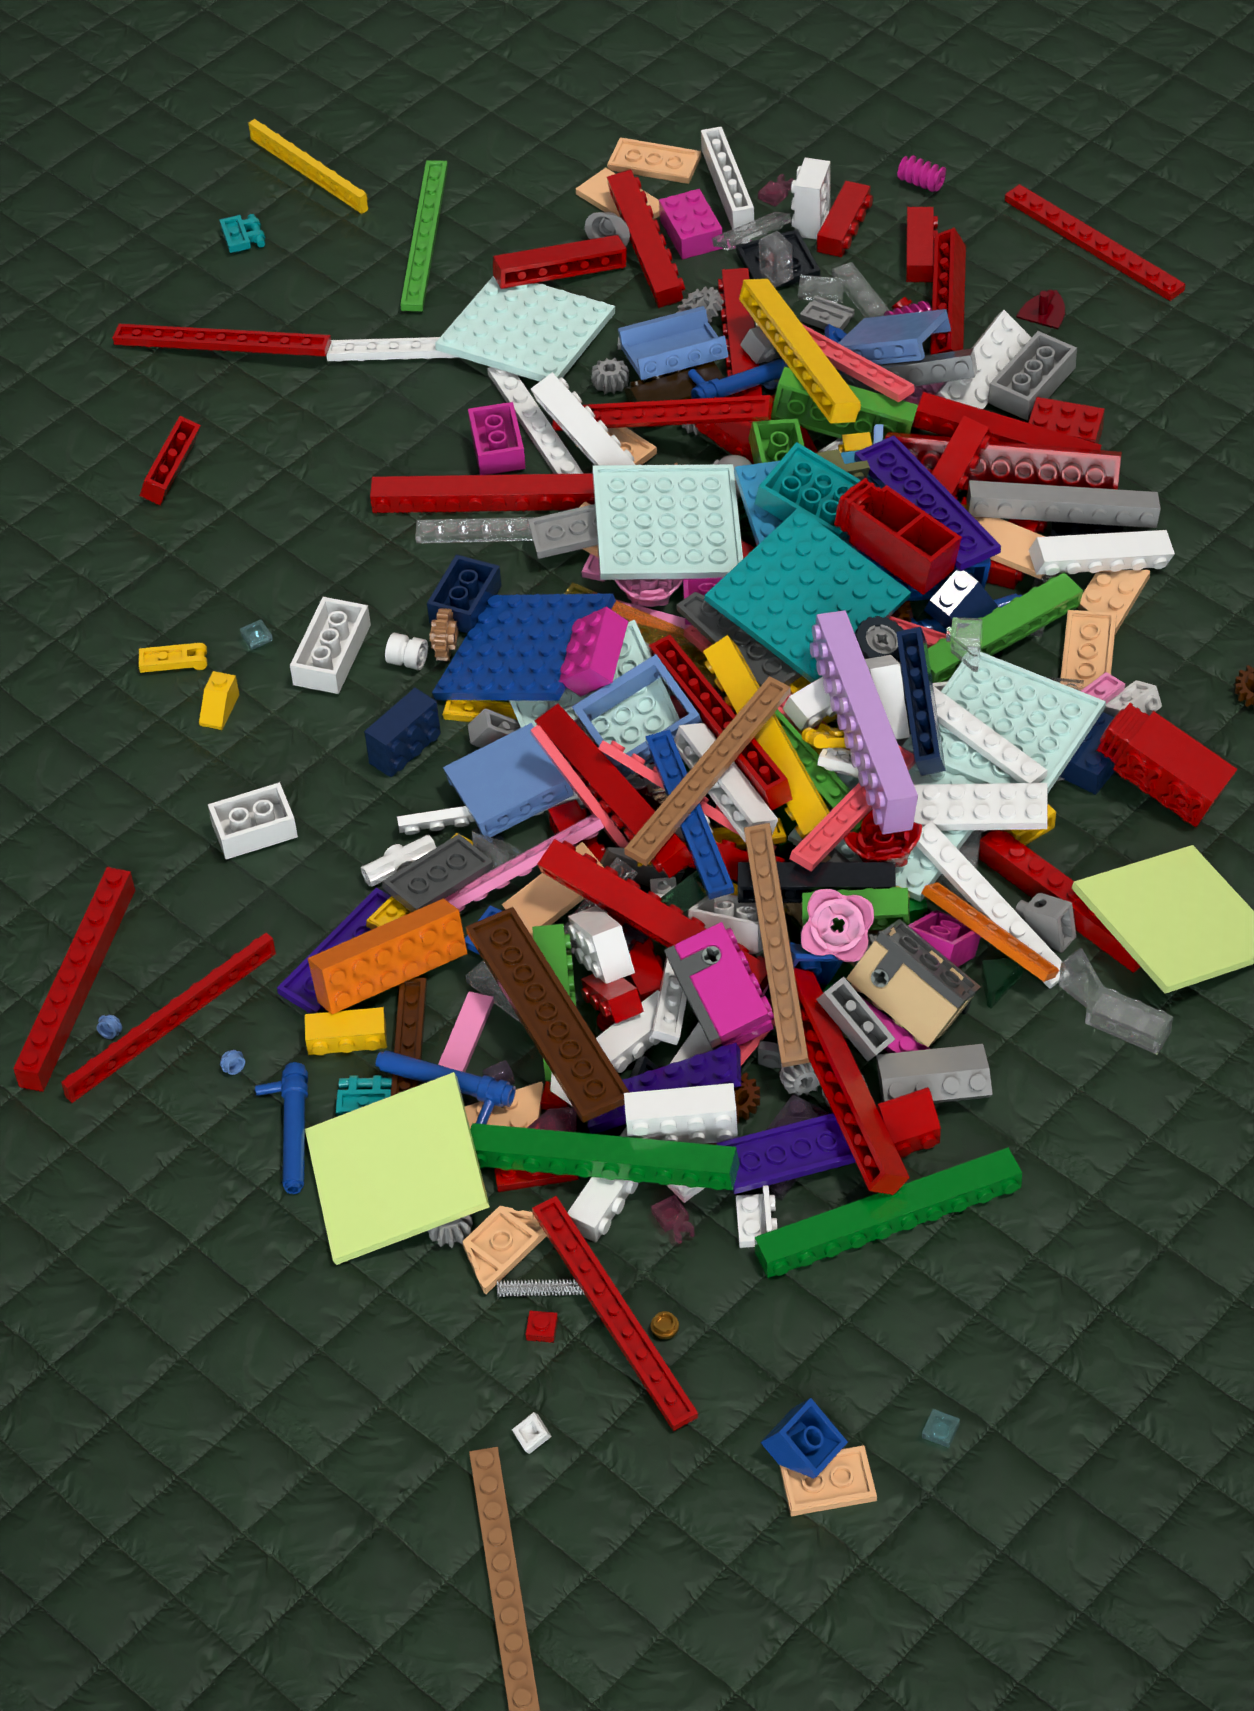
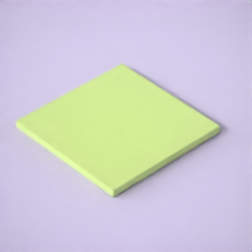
(1173, 917)
(396, 1168)

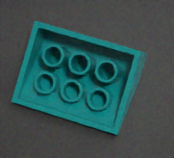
(808, 483)

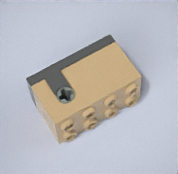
(913, 983)

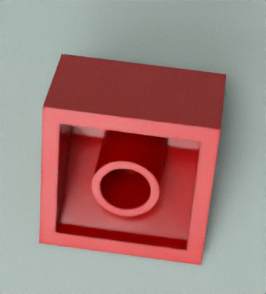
(911, 1121)

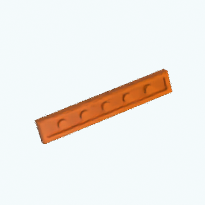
(990, 931)

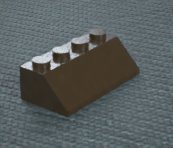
(670, 386)

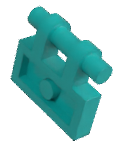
(235, 232)
(356, 1098)

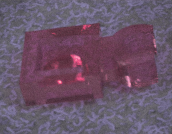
(774, 192)
(673, 1215)

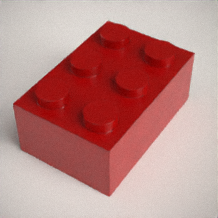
(1069, 418)

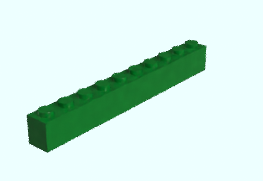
(606, 1156)
(886, 1214)

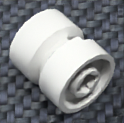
(406, 651)

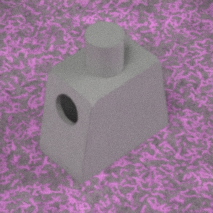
(1050, 919)

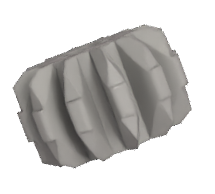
(610, 376)
(799, 1079)
(452, 1231)

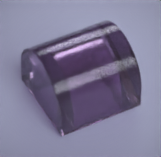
(500, 1071)

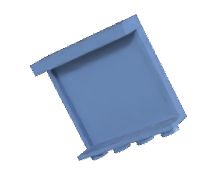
(895, 336)
(671, 343)
(507, 782)

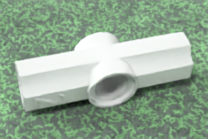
(395, 859)

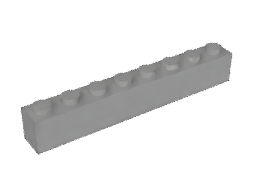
(1063, 504)

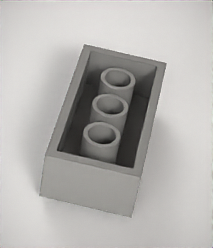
(1032, 374)

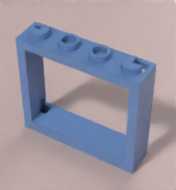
(623, 688)

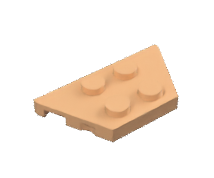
(1114, 592)
(521, 1113)
(501, 1244)

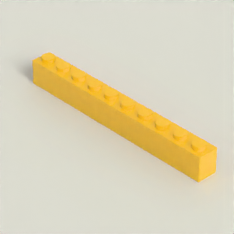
(799, 351)
(740, 685)

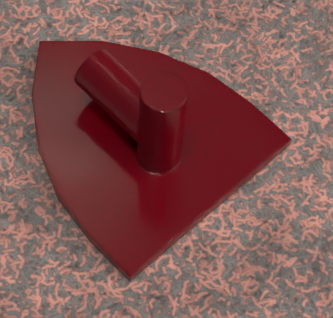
(1044, 309)

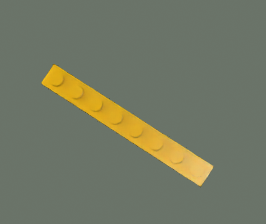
(308, 166)

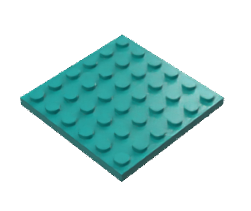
(792, 579)

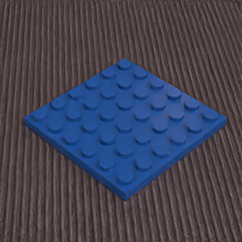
(517, 648)

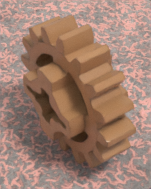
(444, 634)

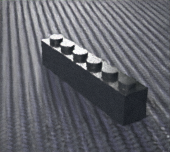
(826, 875)

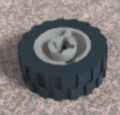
(878, 630)

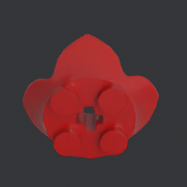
(890, 847)

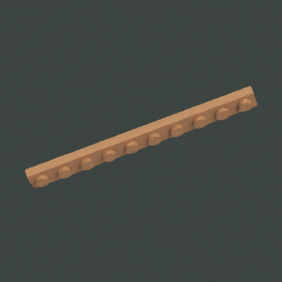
(707, 771)
(776, 945)
(504, 1581)

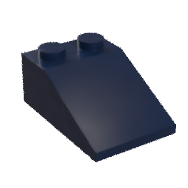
(960, 598)

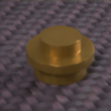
(664, 1325)

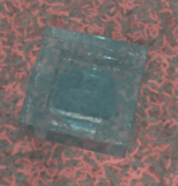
(256, 634)
(940, 1428)

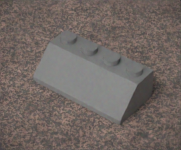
(948, 1072)

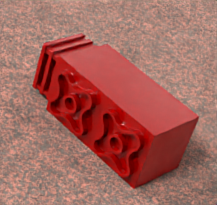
(898, 534)
(1165, 762)

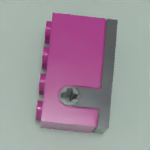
(720, 987)

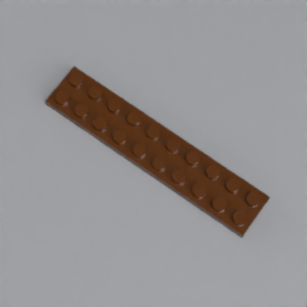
(548, 1014)

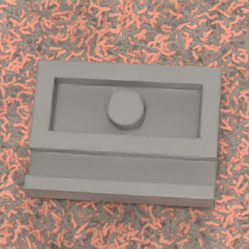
(824, 312)

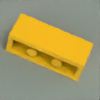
(345, 1031)

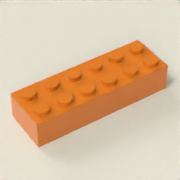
(387, 956)

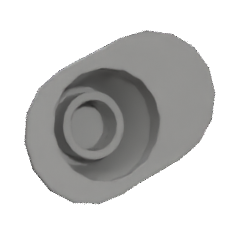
(605, 225)

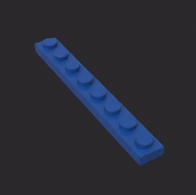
(695, 826)

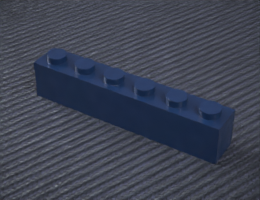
(921, 701)

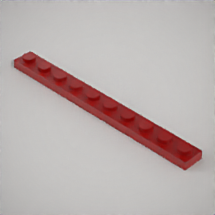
(1095, 242)
(222, 339)
(682, 411)
(168, 1017)
(615, 1313)

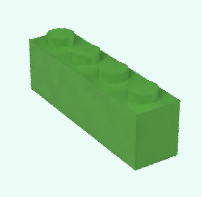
(887, 903)

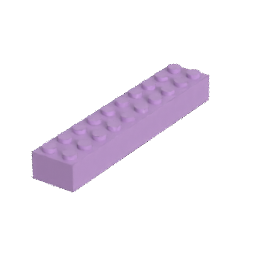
(863, 723)

